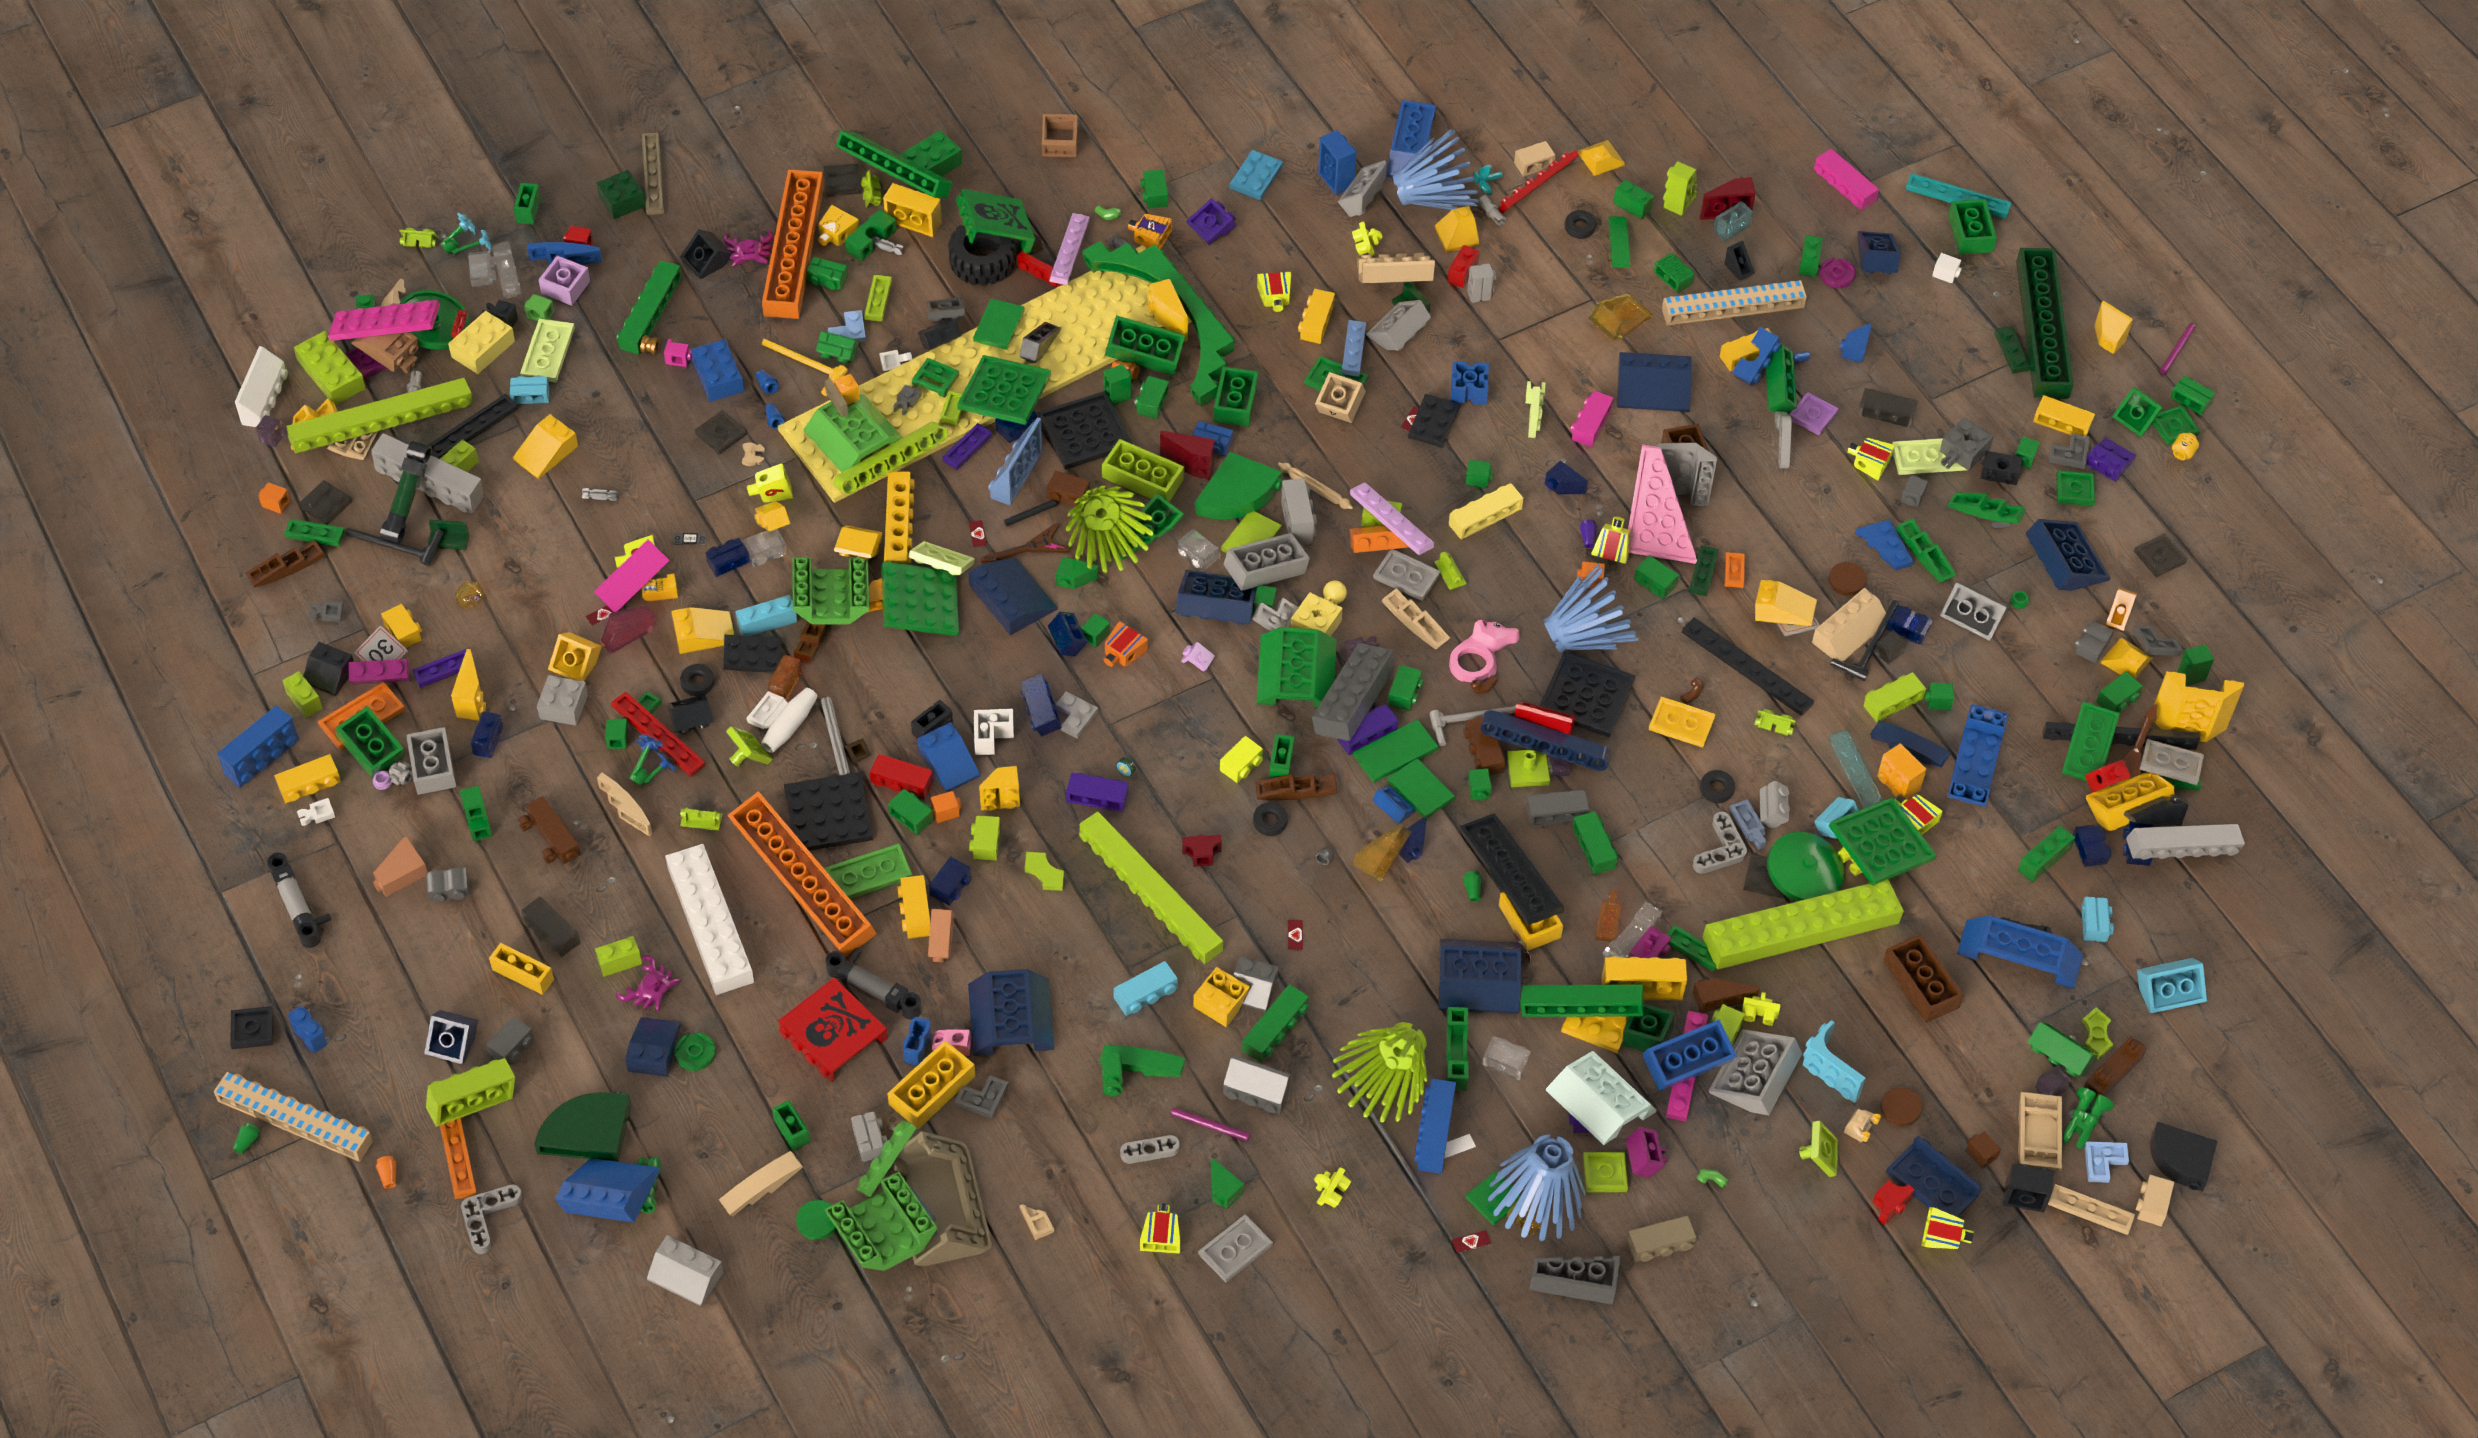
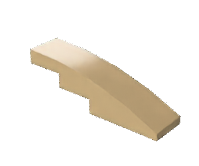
(1417, 621)
(626, 805)
(759, 1183)

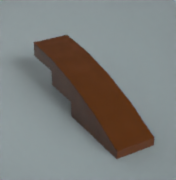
(287, 564)
(810, 641)
(1294, 788)

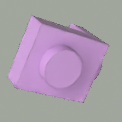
(1198, 656)

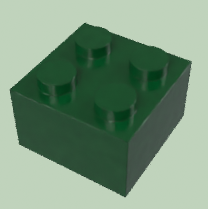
(621, 194)
(1648, 1030)

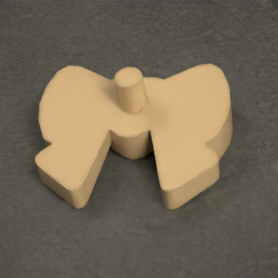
(750, 457)

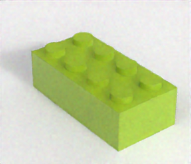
(329, 368)
(1142, 471)
(470, 1091)

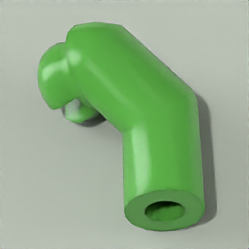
(1108, 214)
(1714, 1175)

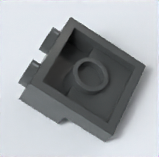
(945, 308)

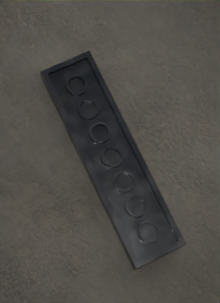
(1511, 869)

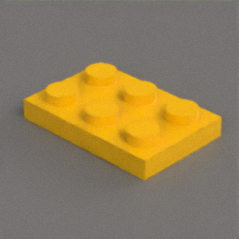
(1682, 722)
(1600, 1031)

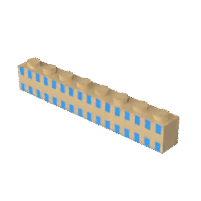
(1734, 302)
(293, 1116)

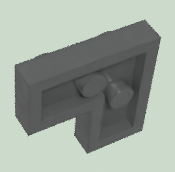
(2071, 456)
(2156, 646)
(984, 1102)

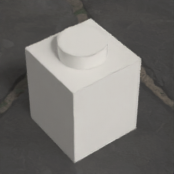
(1947, 268)

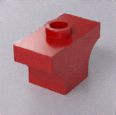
(1892, 1200)

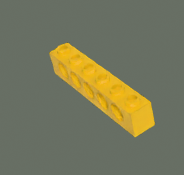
(898, 518)

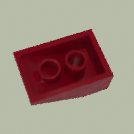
(1727, 196)
(1189, 451)

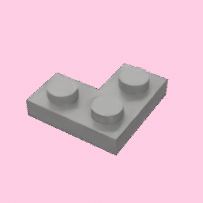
(1275, 619)
(1079, 713)

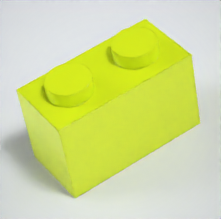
(1241, 759)

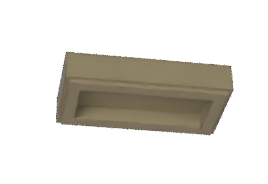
(836, 398)

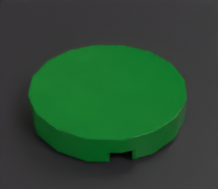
(695, 1051)
(813, 1220)

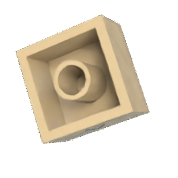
(1340, 397)

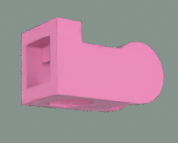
(959, 1039)

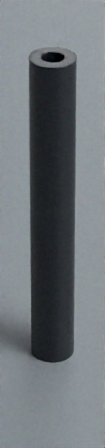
(1031, 512)

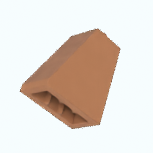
(399, 869)
(940, 935)

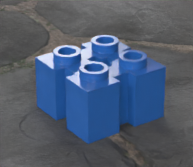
(1469, 382)

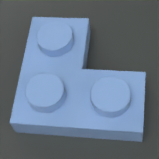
(854, 326)
(2100, 1156)

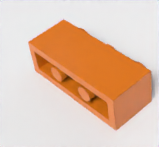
(1374, 539)

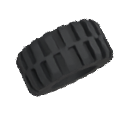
(981, 268)

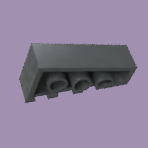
(1577, 1278)

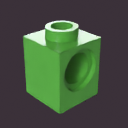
(539, 308)

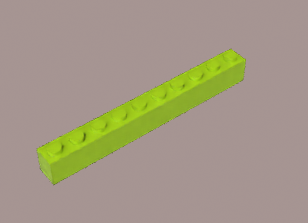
(379, 415)
(1151, 888)

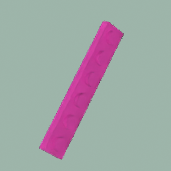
(1682, 1092)

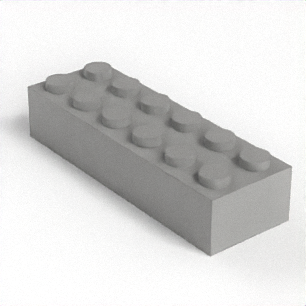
(440, 478)

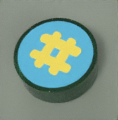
(1125, 766)

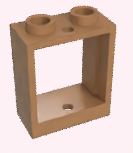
(1059, 148)

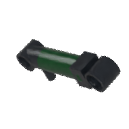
(413, 468)

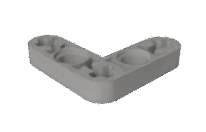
(1783, 424)
(1728, 848)
(481, 1209)

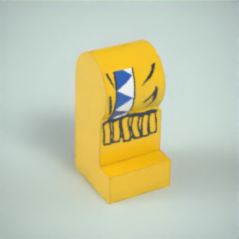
(660, 589)

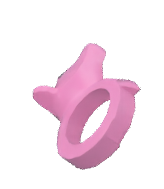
(1485, 641)

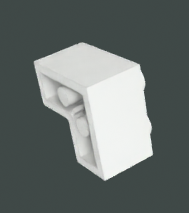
(991, 725)

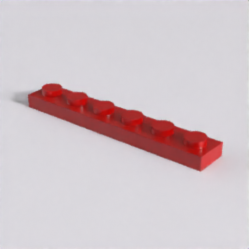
(1542, 176)
(649, 725)

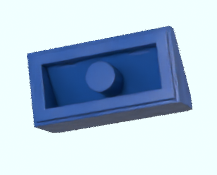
(1393, 804)

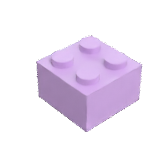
(564, 280)

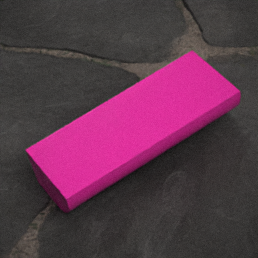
(631, 576)

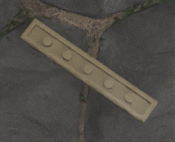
(652, 173)

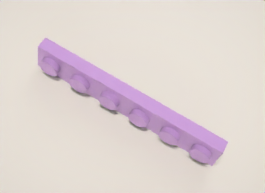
(1069, 249)
(1392, 518)

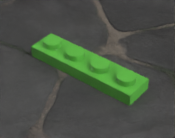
(883, 1162)

